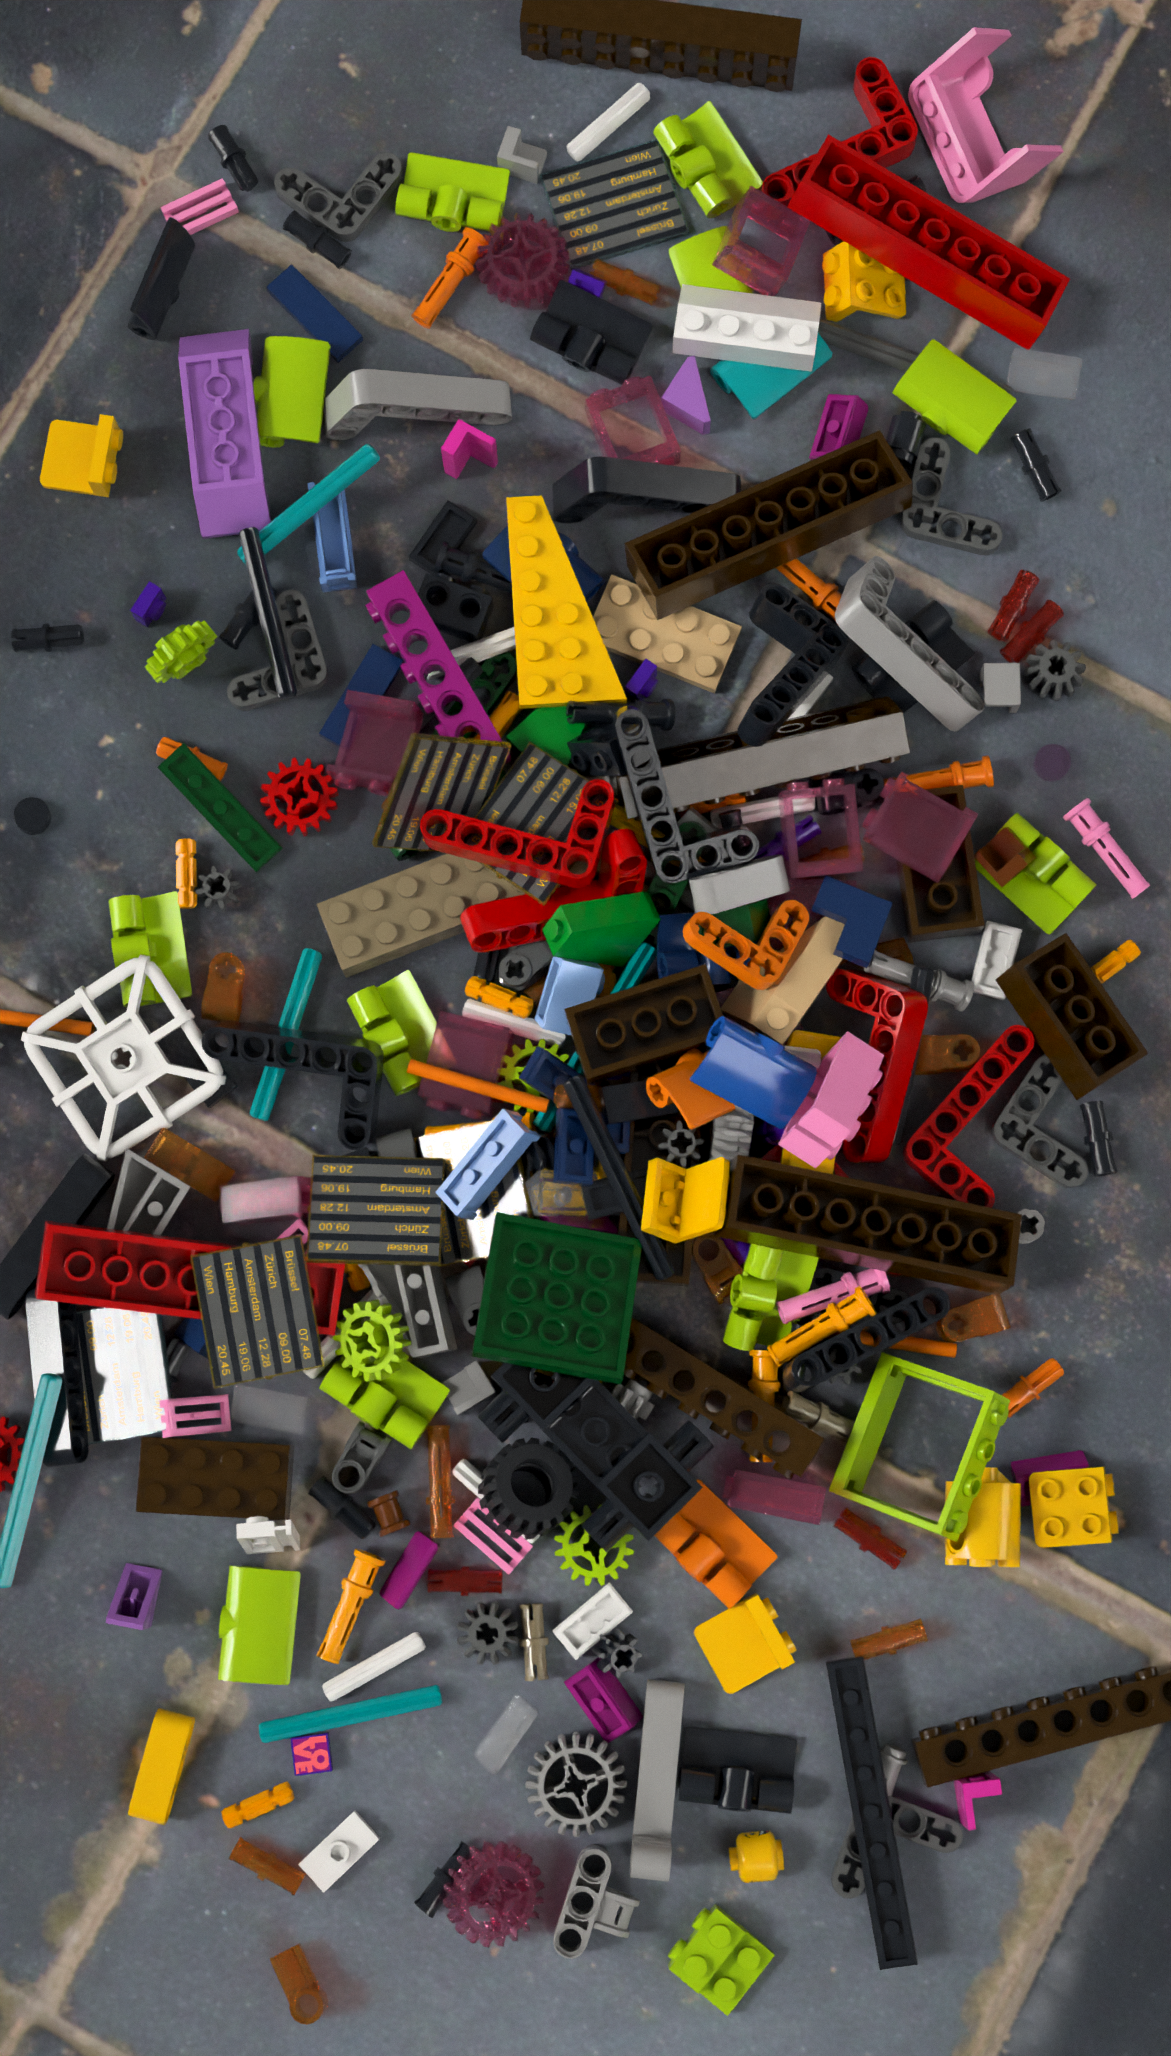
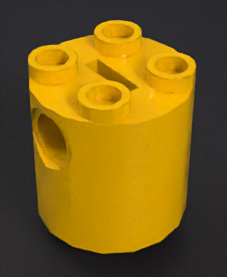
(991, 1525)

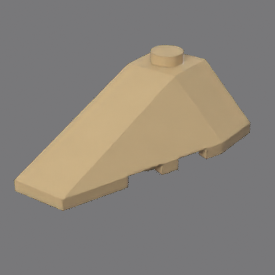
(784, 1004)

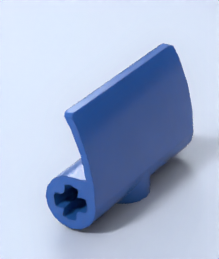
(754, 1073)

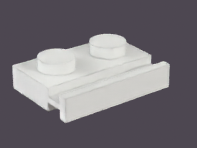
(264, 1536)

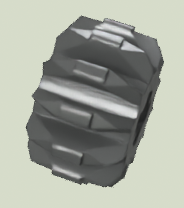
(1059, 657)
(493, 1621)

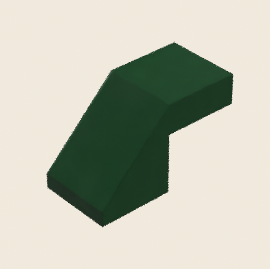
(747, 920)

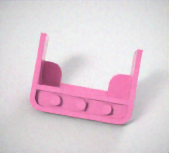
(958, 127)

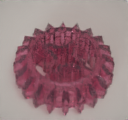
(508, 261)
(466, 1895)

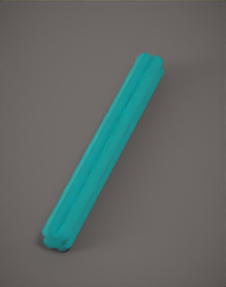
(316, 498)
(290, 1019)
(350, 1713)

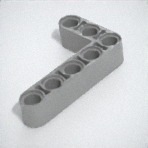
(413, 396)
(899, 650)
(657, 1781)

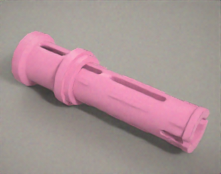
(1099, 830)
(816, 1300)

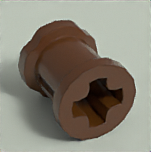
(388, 1513)

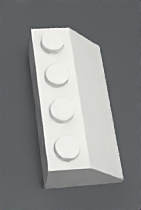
(746, 327)

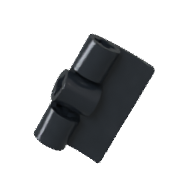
(161, 280)
(591, 333)
(934, 628)
(737, 1770)

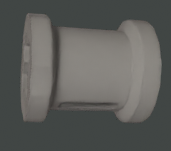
(1037, 1229)

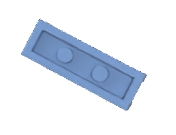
(334, 545)
(486, 1164)

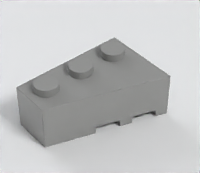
(144, 1197)
(422, 1302)

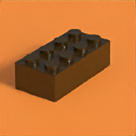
(954, 903)
(1071, 1016)
(643, 1024)
(215, 1478)

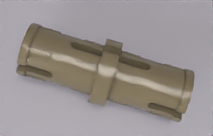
(817, 1416)
(534, 1641)

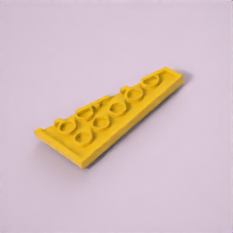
(555, 633)

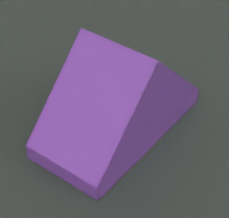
(686, 398)
(135, 1597)

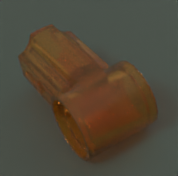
(297, 1980)

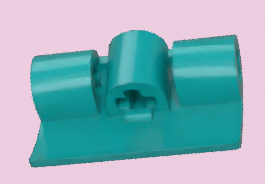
(762, 385)

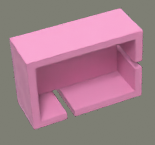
(837, 1101)

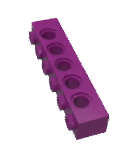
(399, 595)

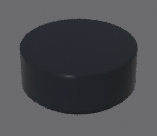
(32, 816)

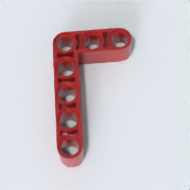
(877, 138)
(529, 844)
(521, 918)
(895, 1034)
(961, 1115)

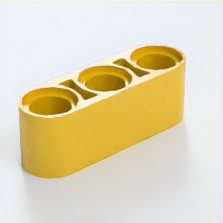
(161, 1766)

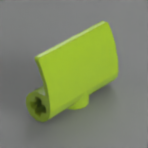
(707, 159)
(452, 193)
(694, 259)
(291, 389)
(954, 396)
(1049, 884)
(151, 929)
(400, 1023)
(765, 1279)
(396, 1405)
(258, 1625)

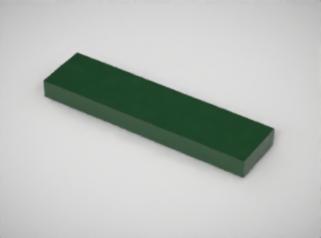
(220, 807)

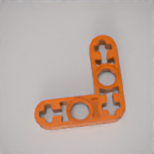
(761, 953)

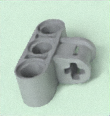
(739, 884)
(604, 1907)

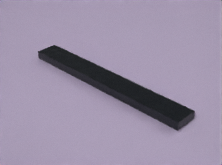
(871, 1813)

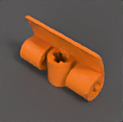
(692, 1100)
(716, 1547)

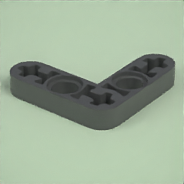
(339, 208)
(928, 508)
(298, 667)
(1024, 1123)
(932, 1842)

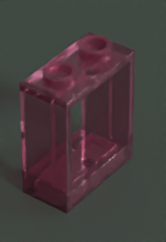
(736, 256)
(633, 388)
(799, 791)

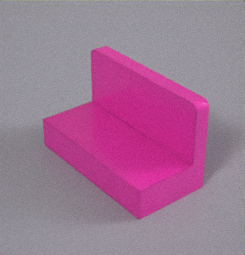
(466, 442)
(974, 1786)

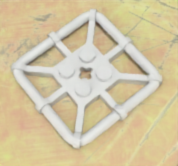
(99, 1052)

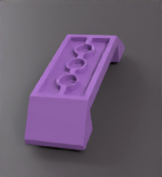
(223, 433)

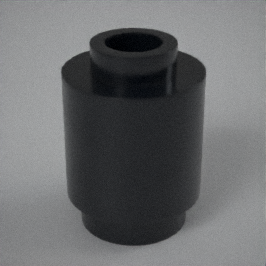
(906, 436)

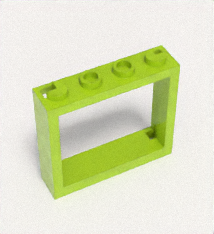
(870, 1429)

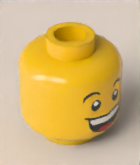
(757, 1856)

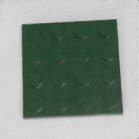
(557, 1298)

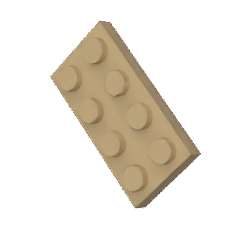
(682, 645)

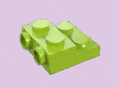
(719, 1958)

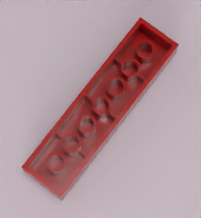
(928, 242)
(147, 1272)

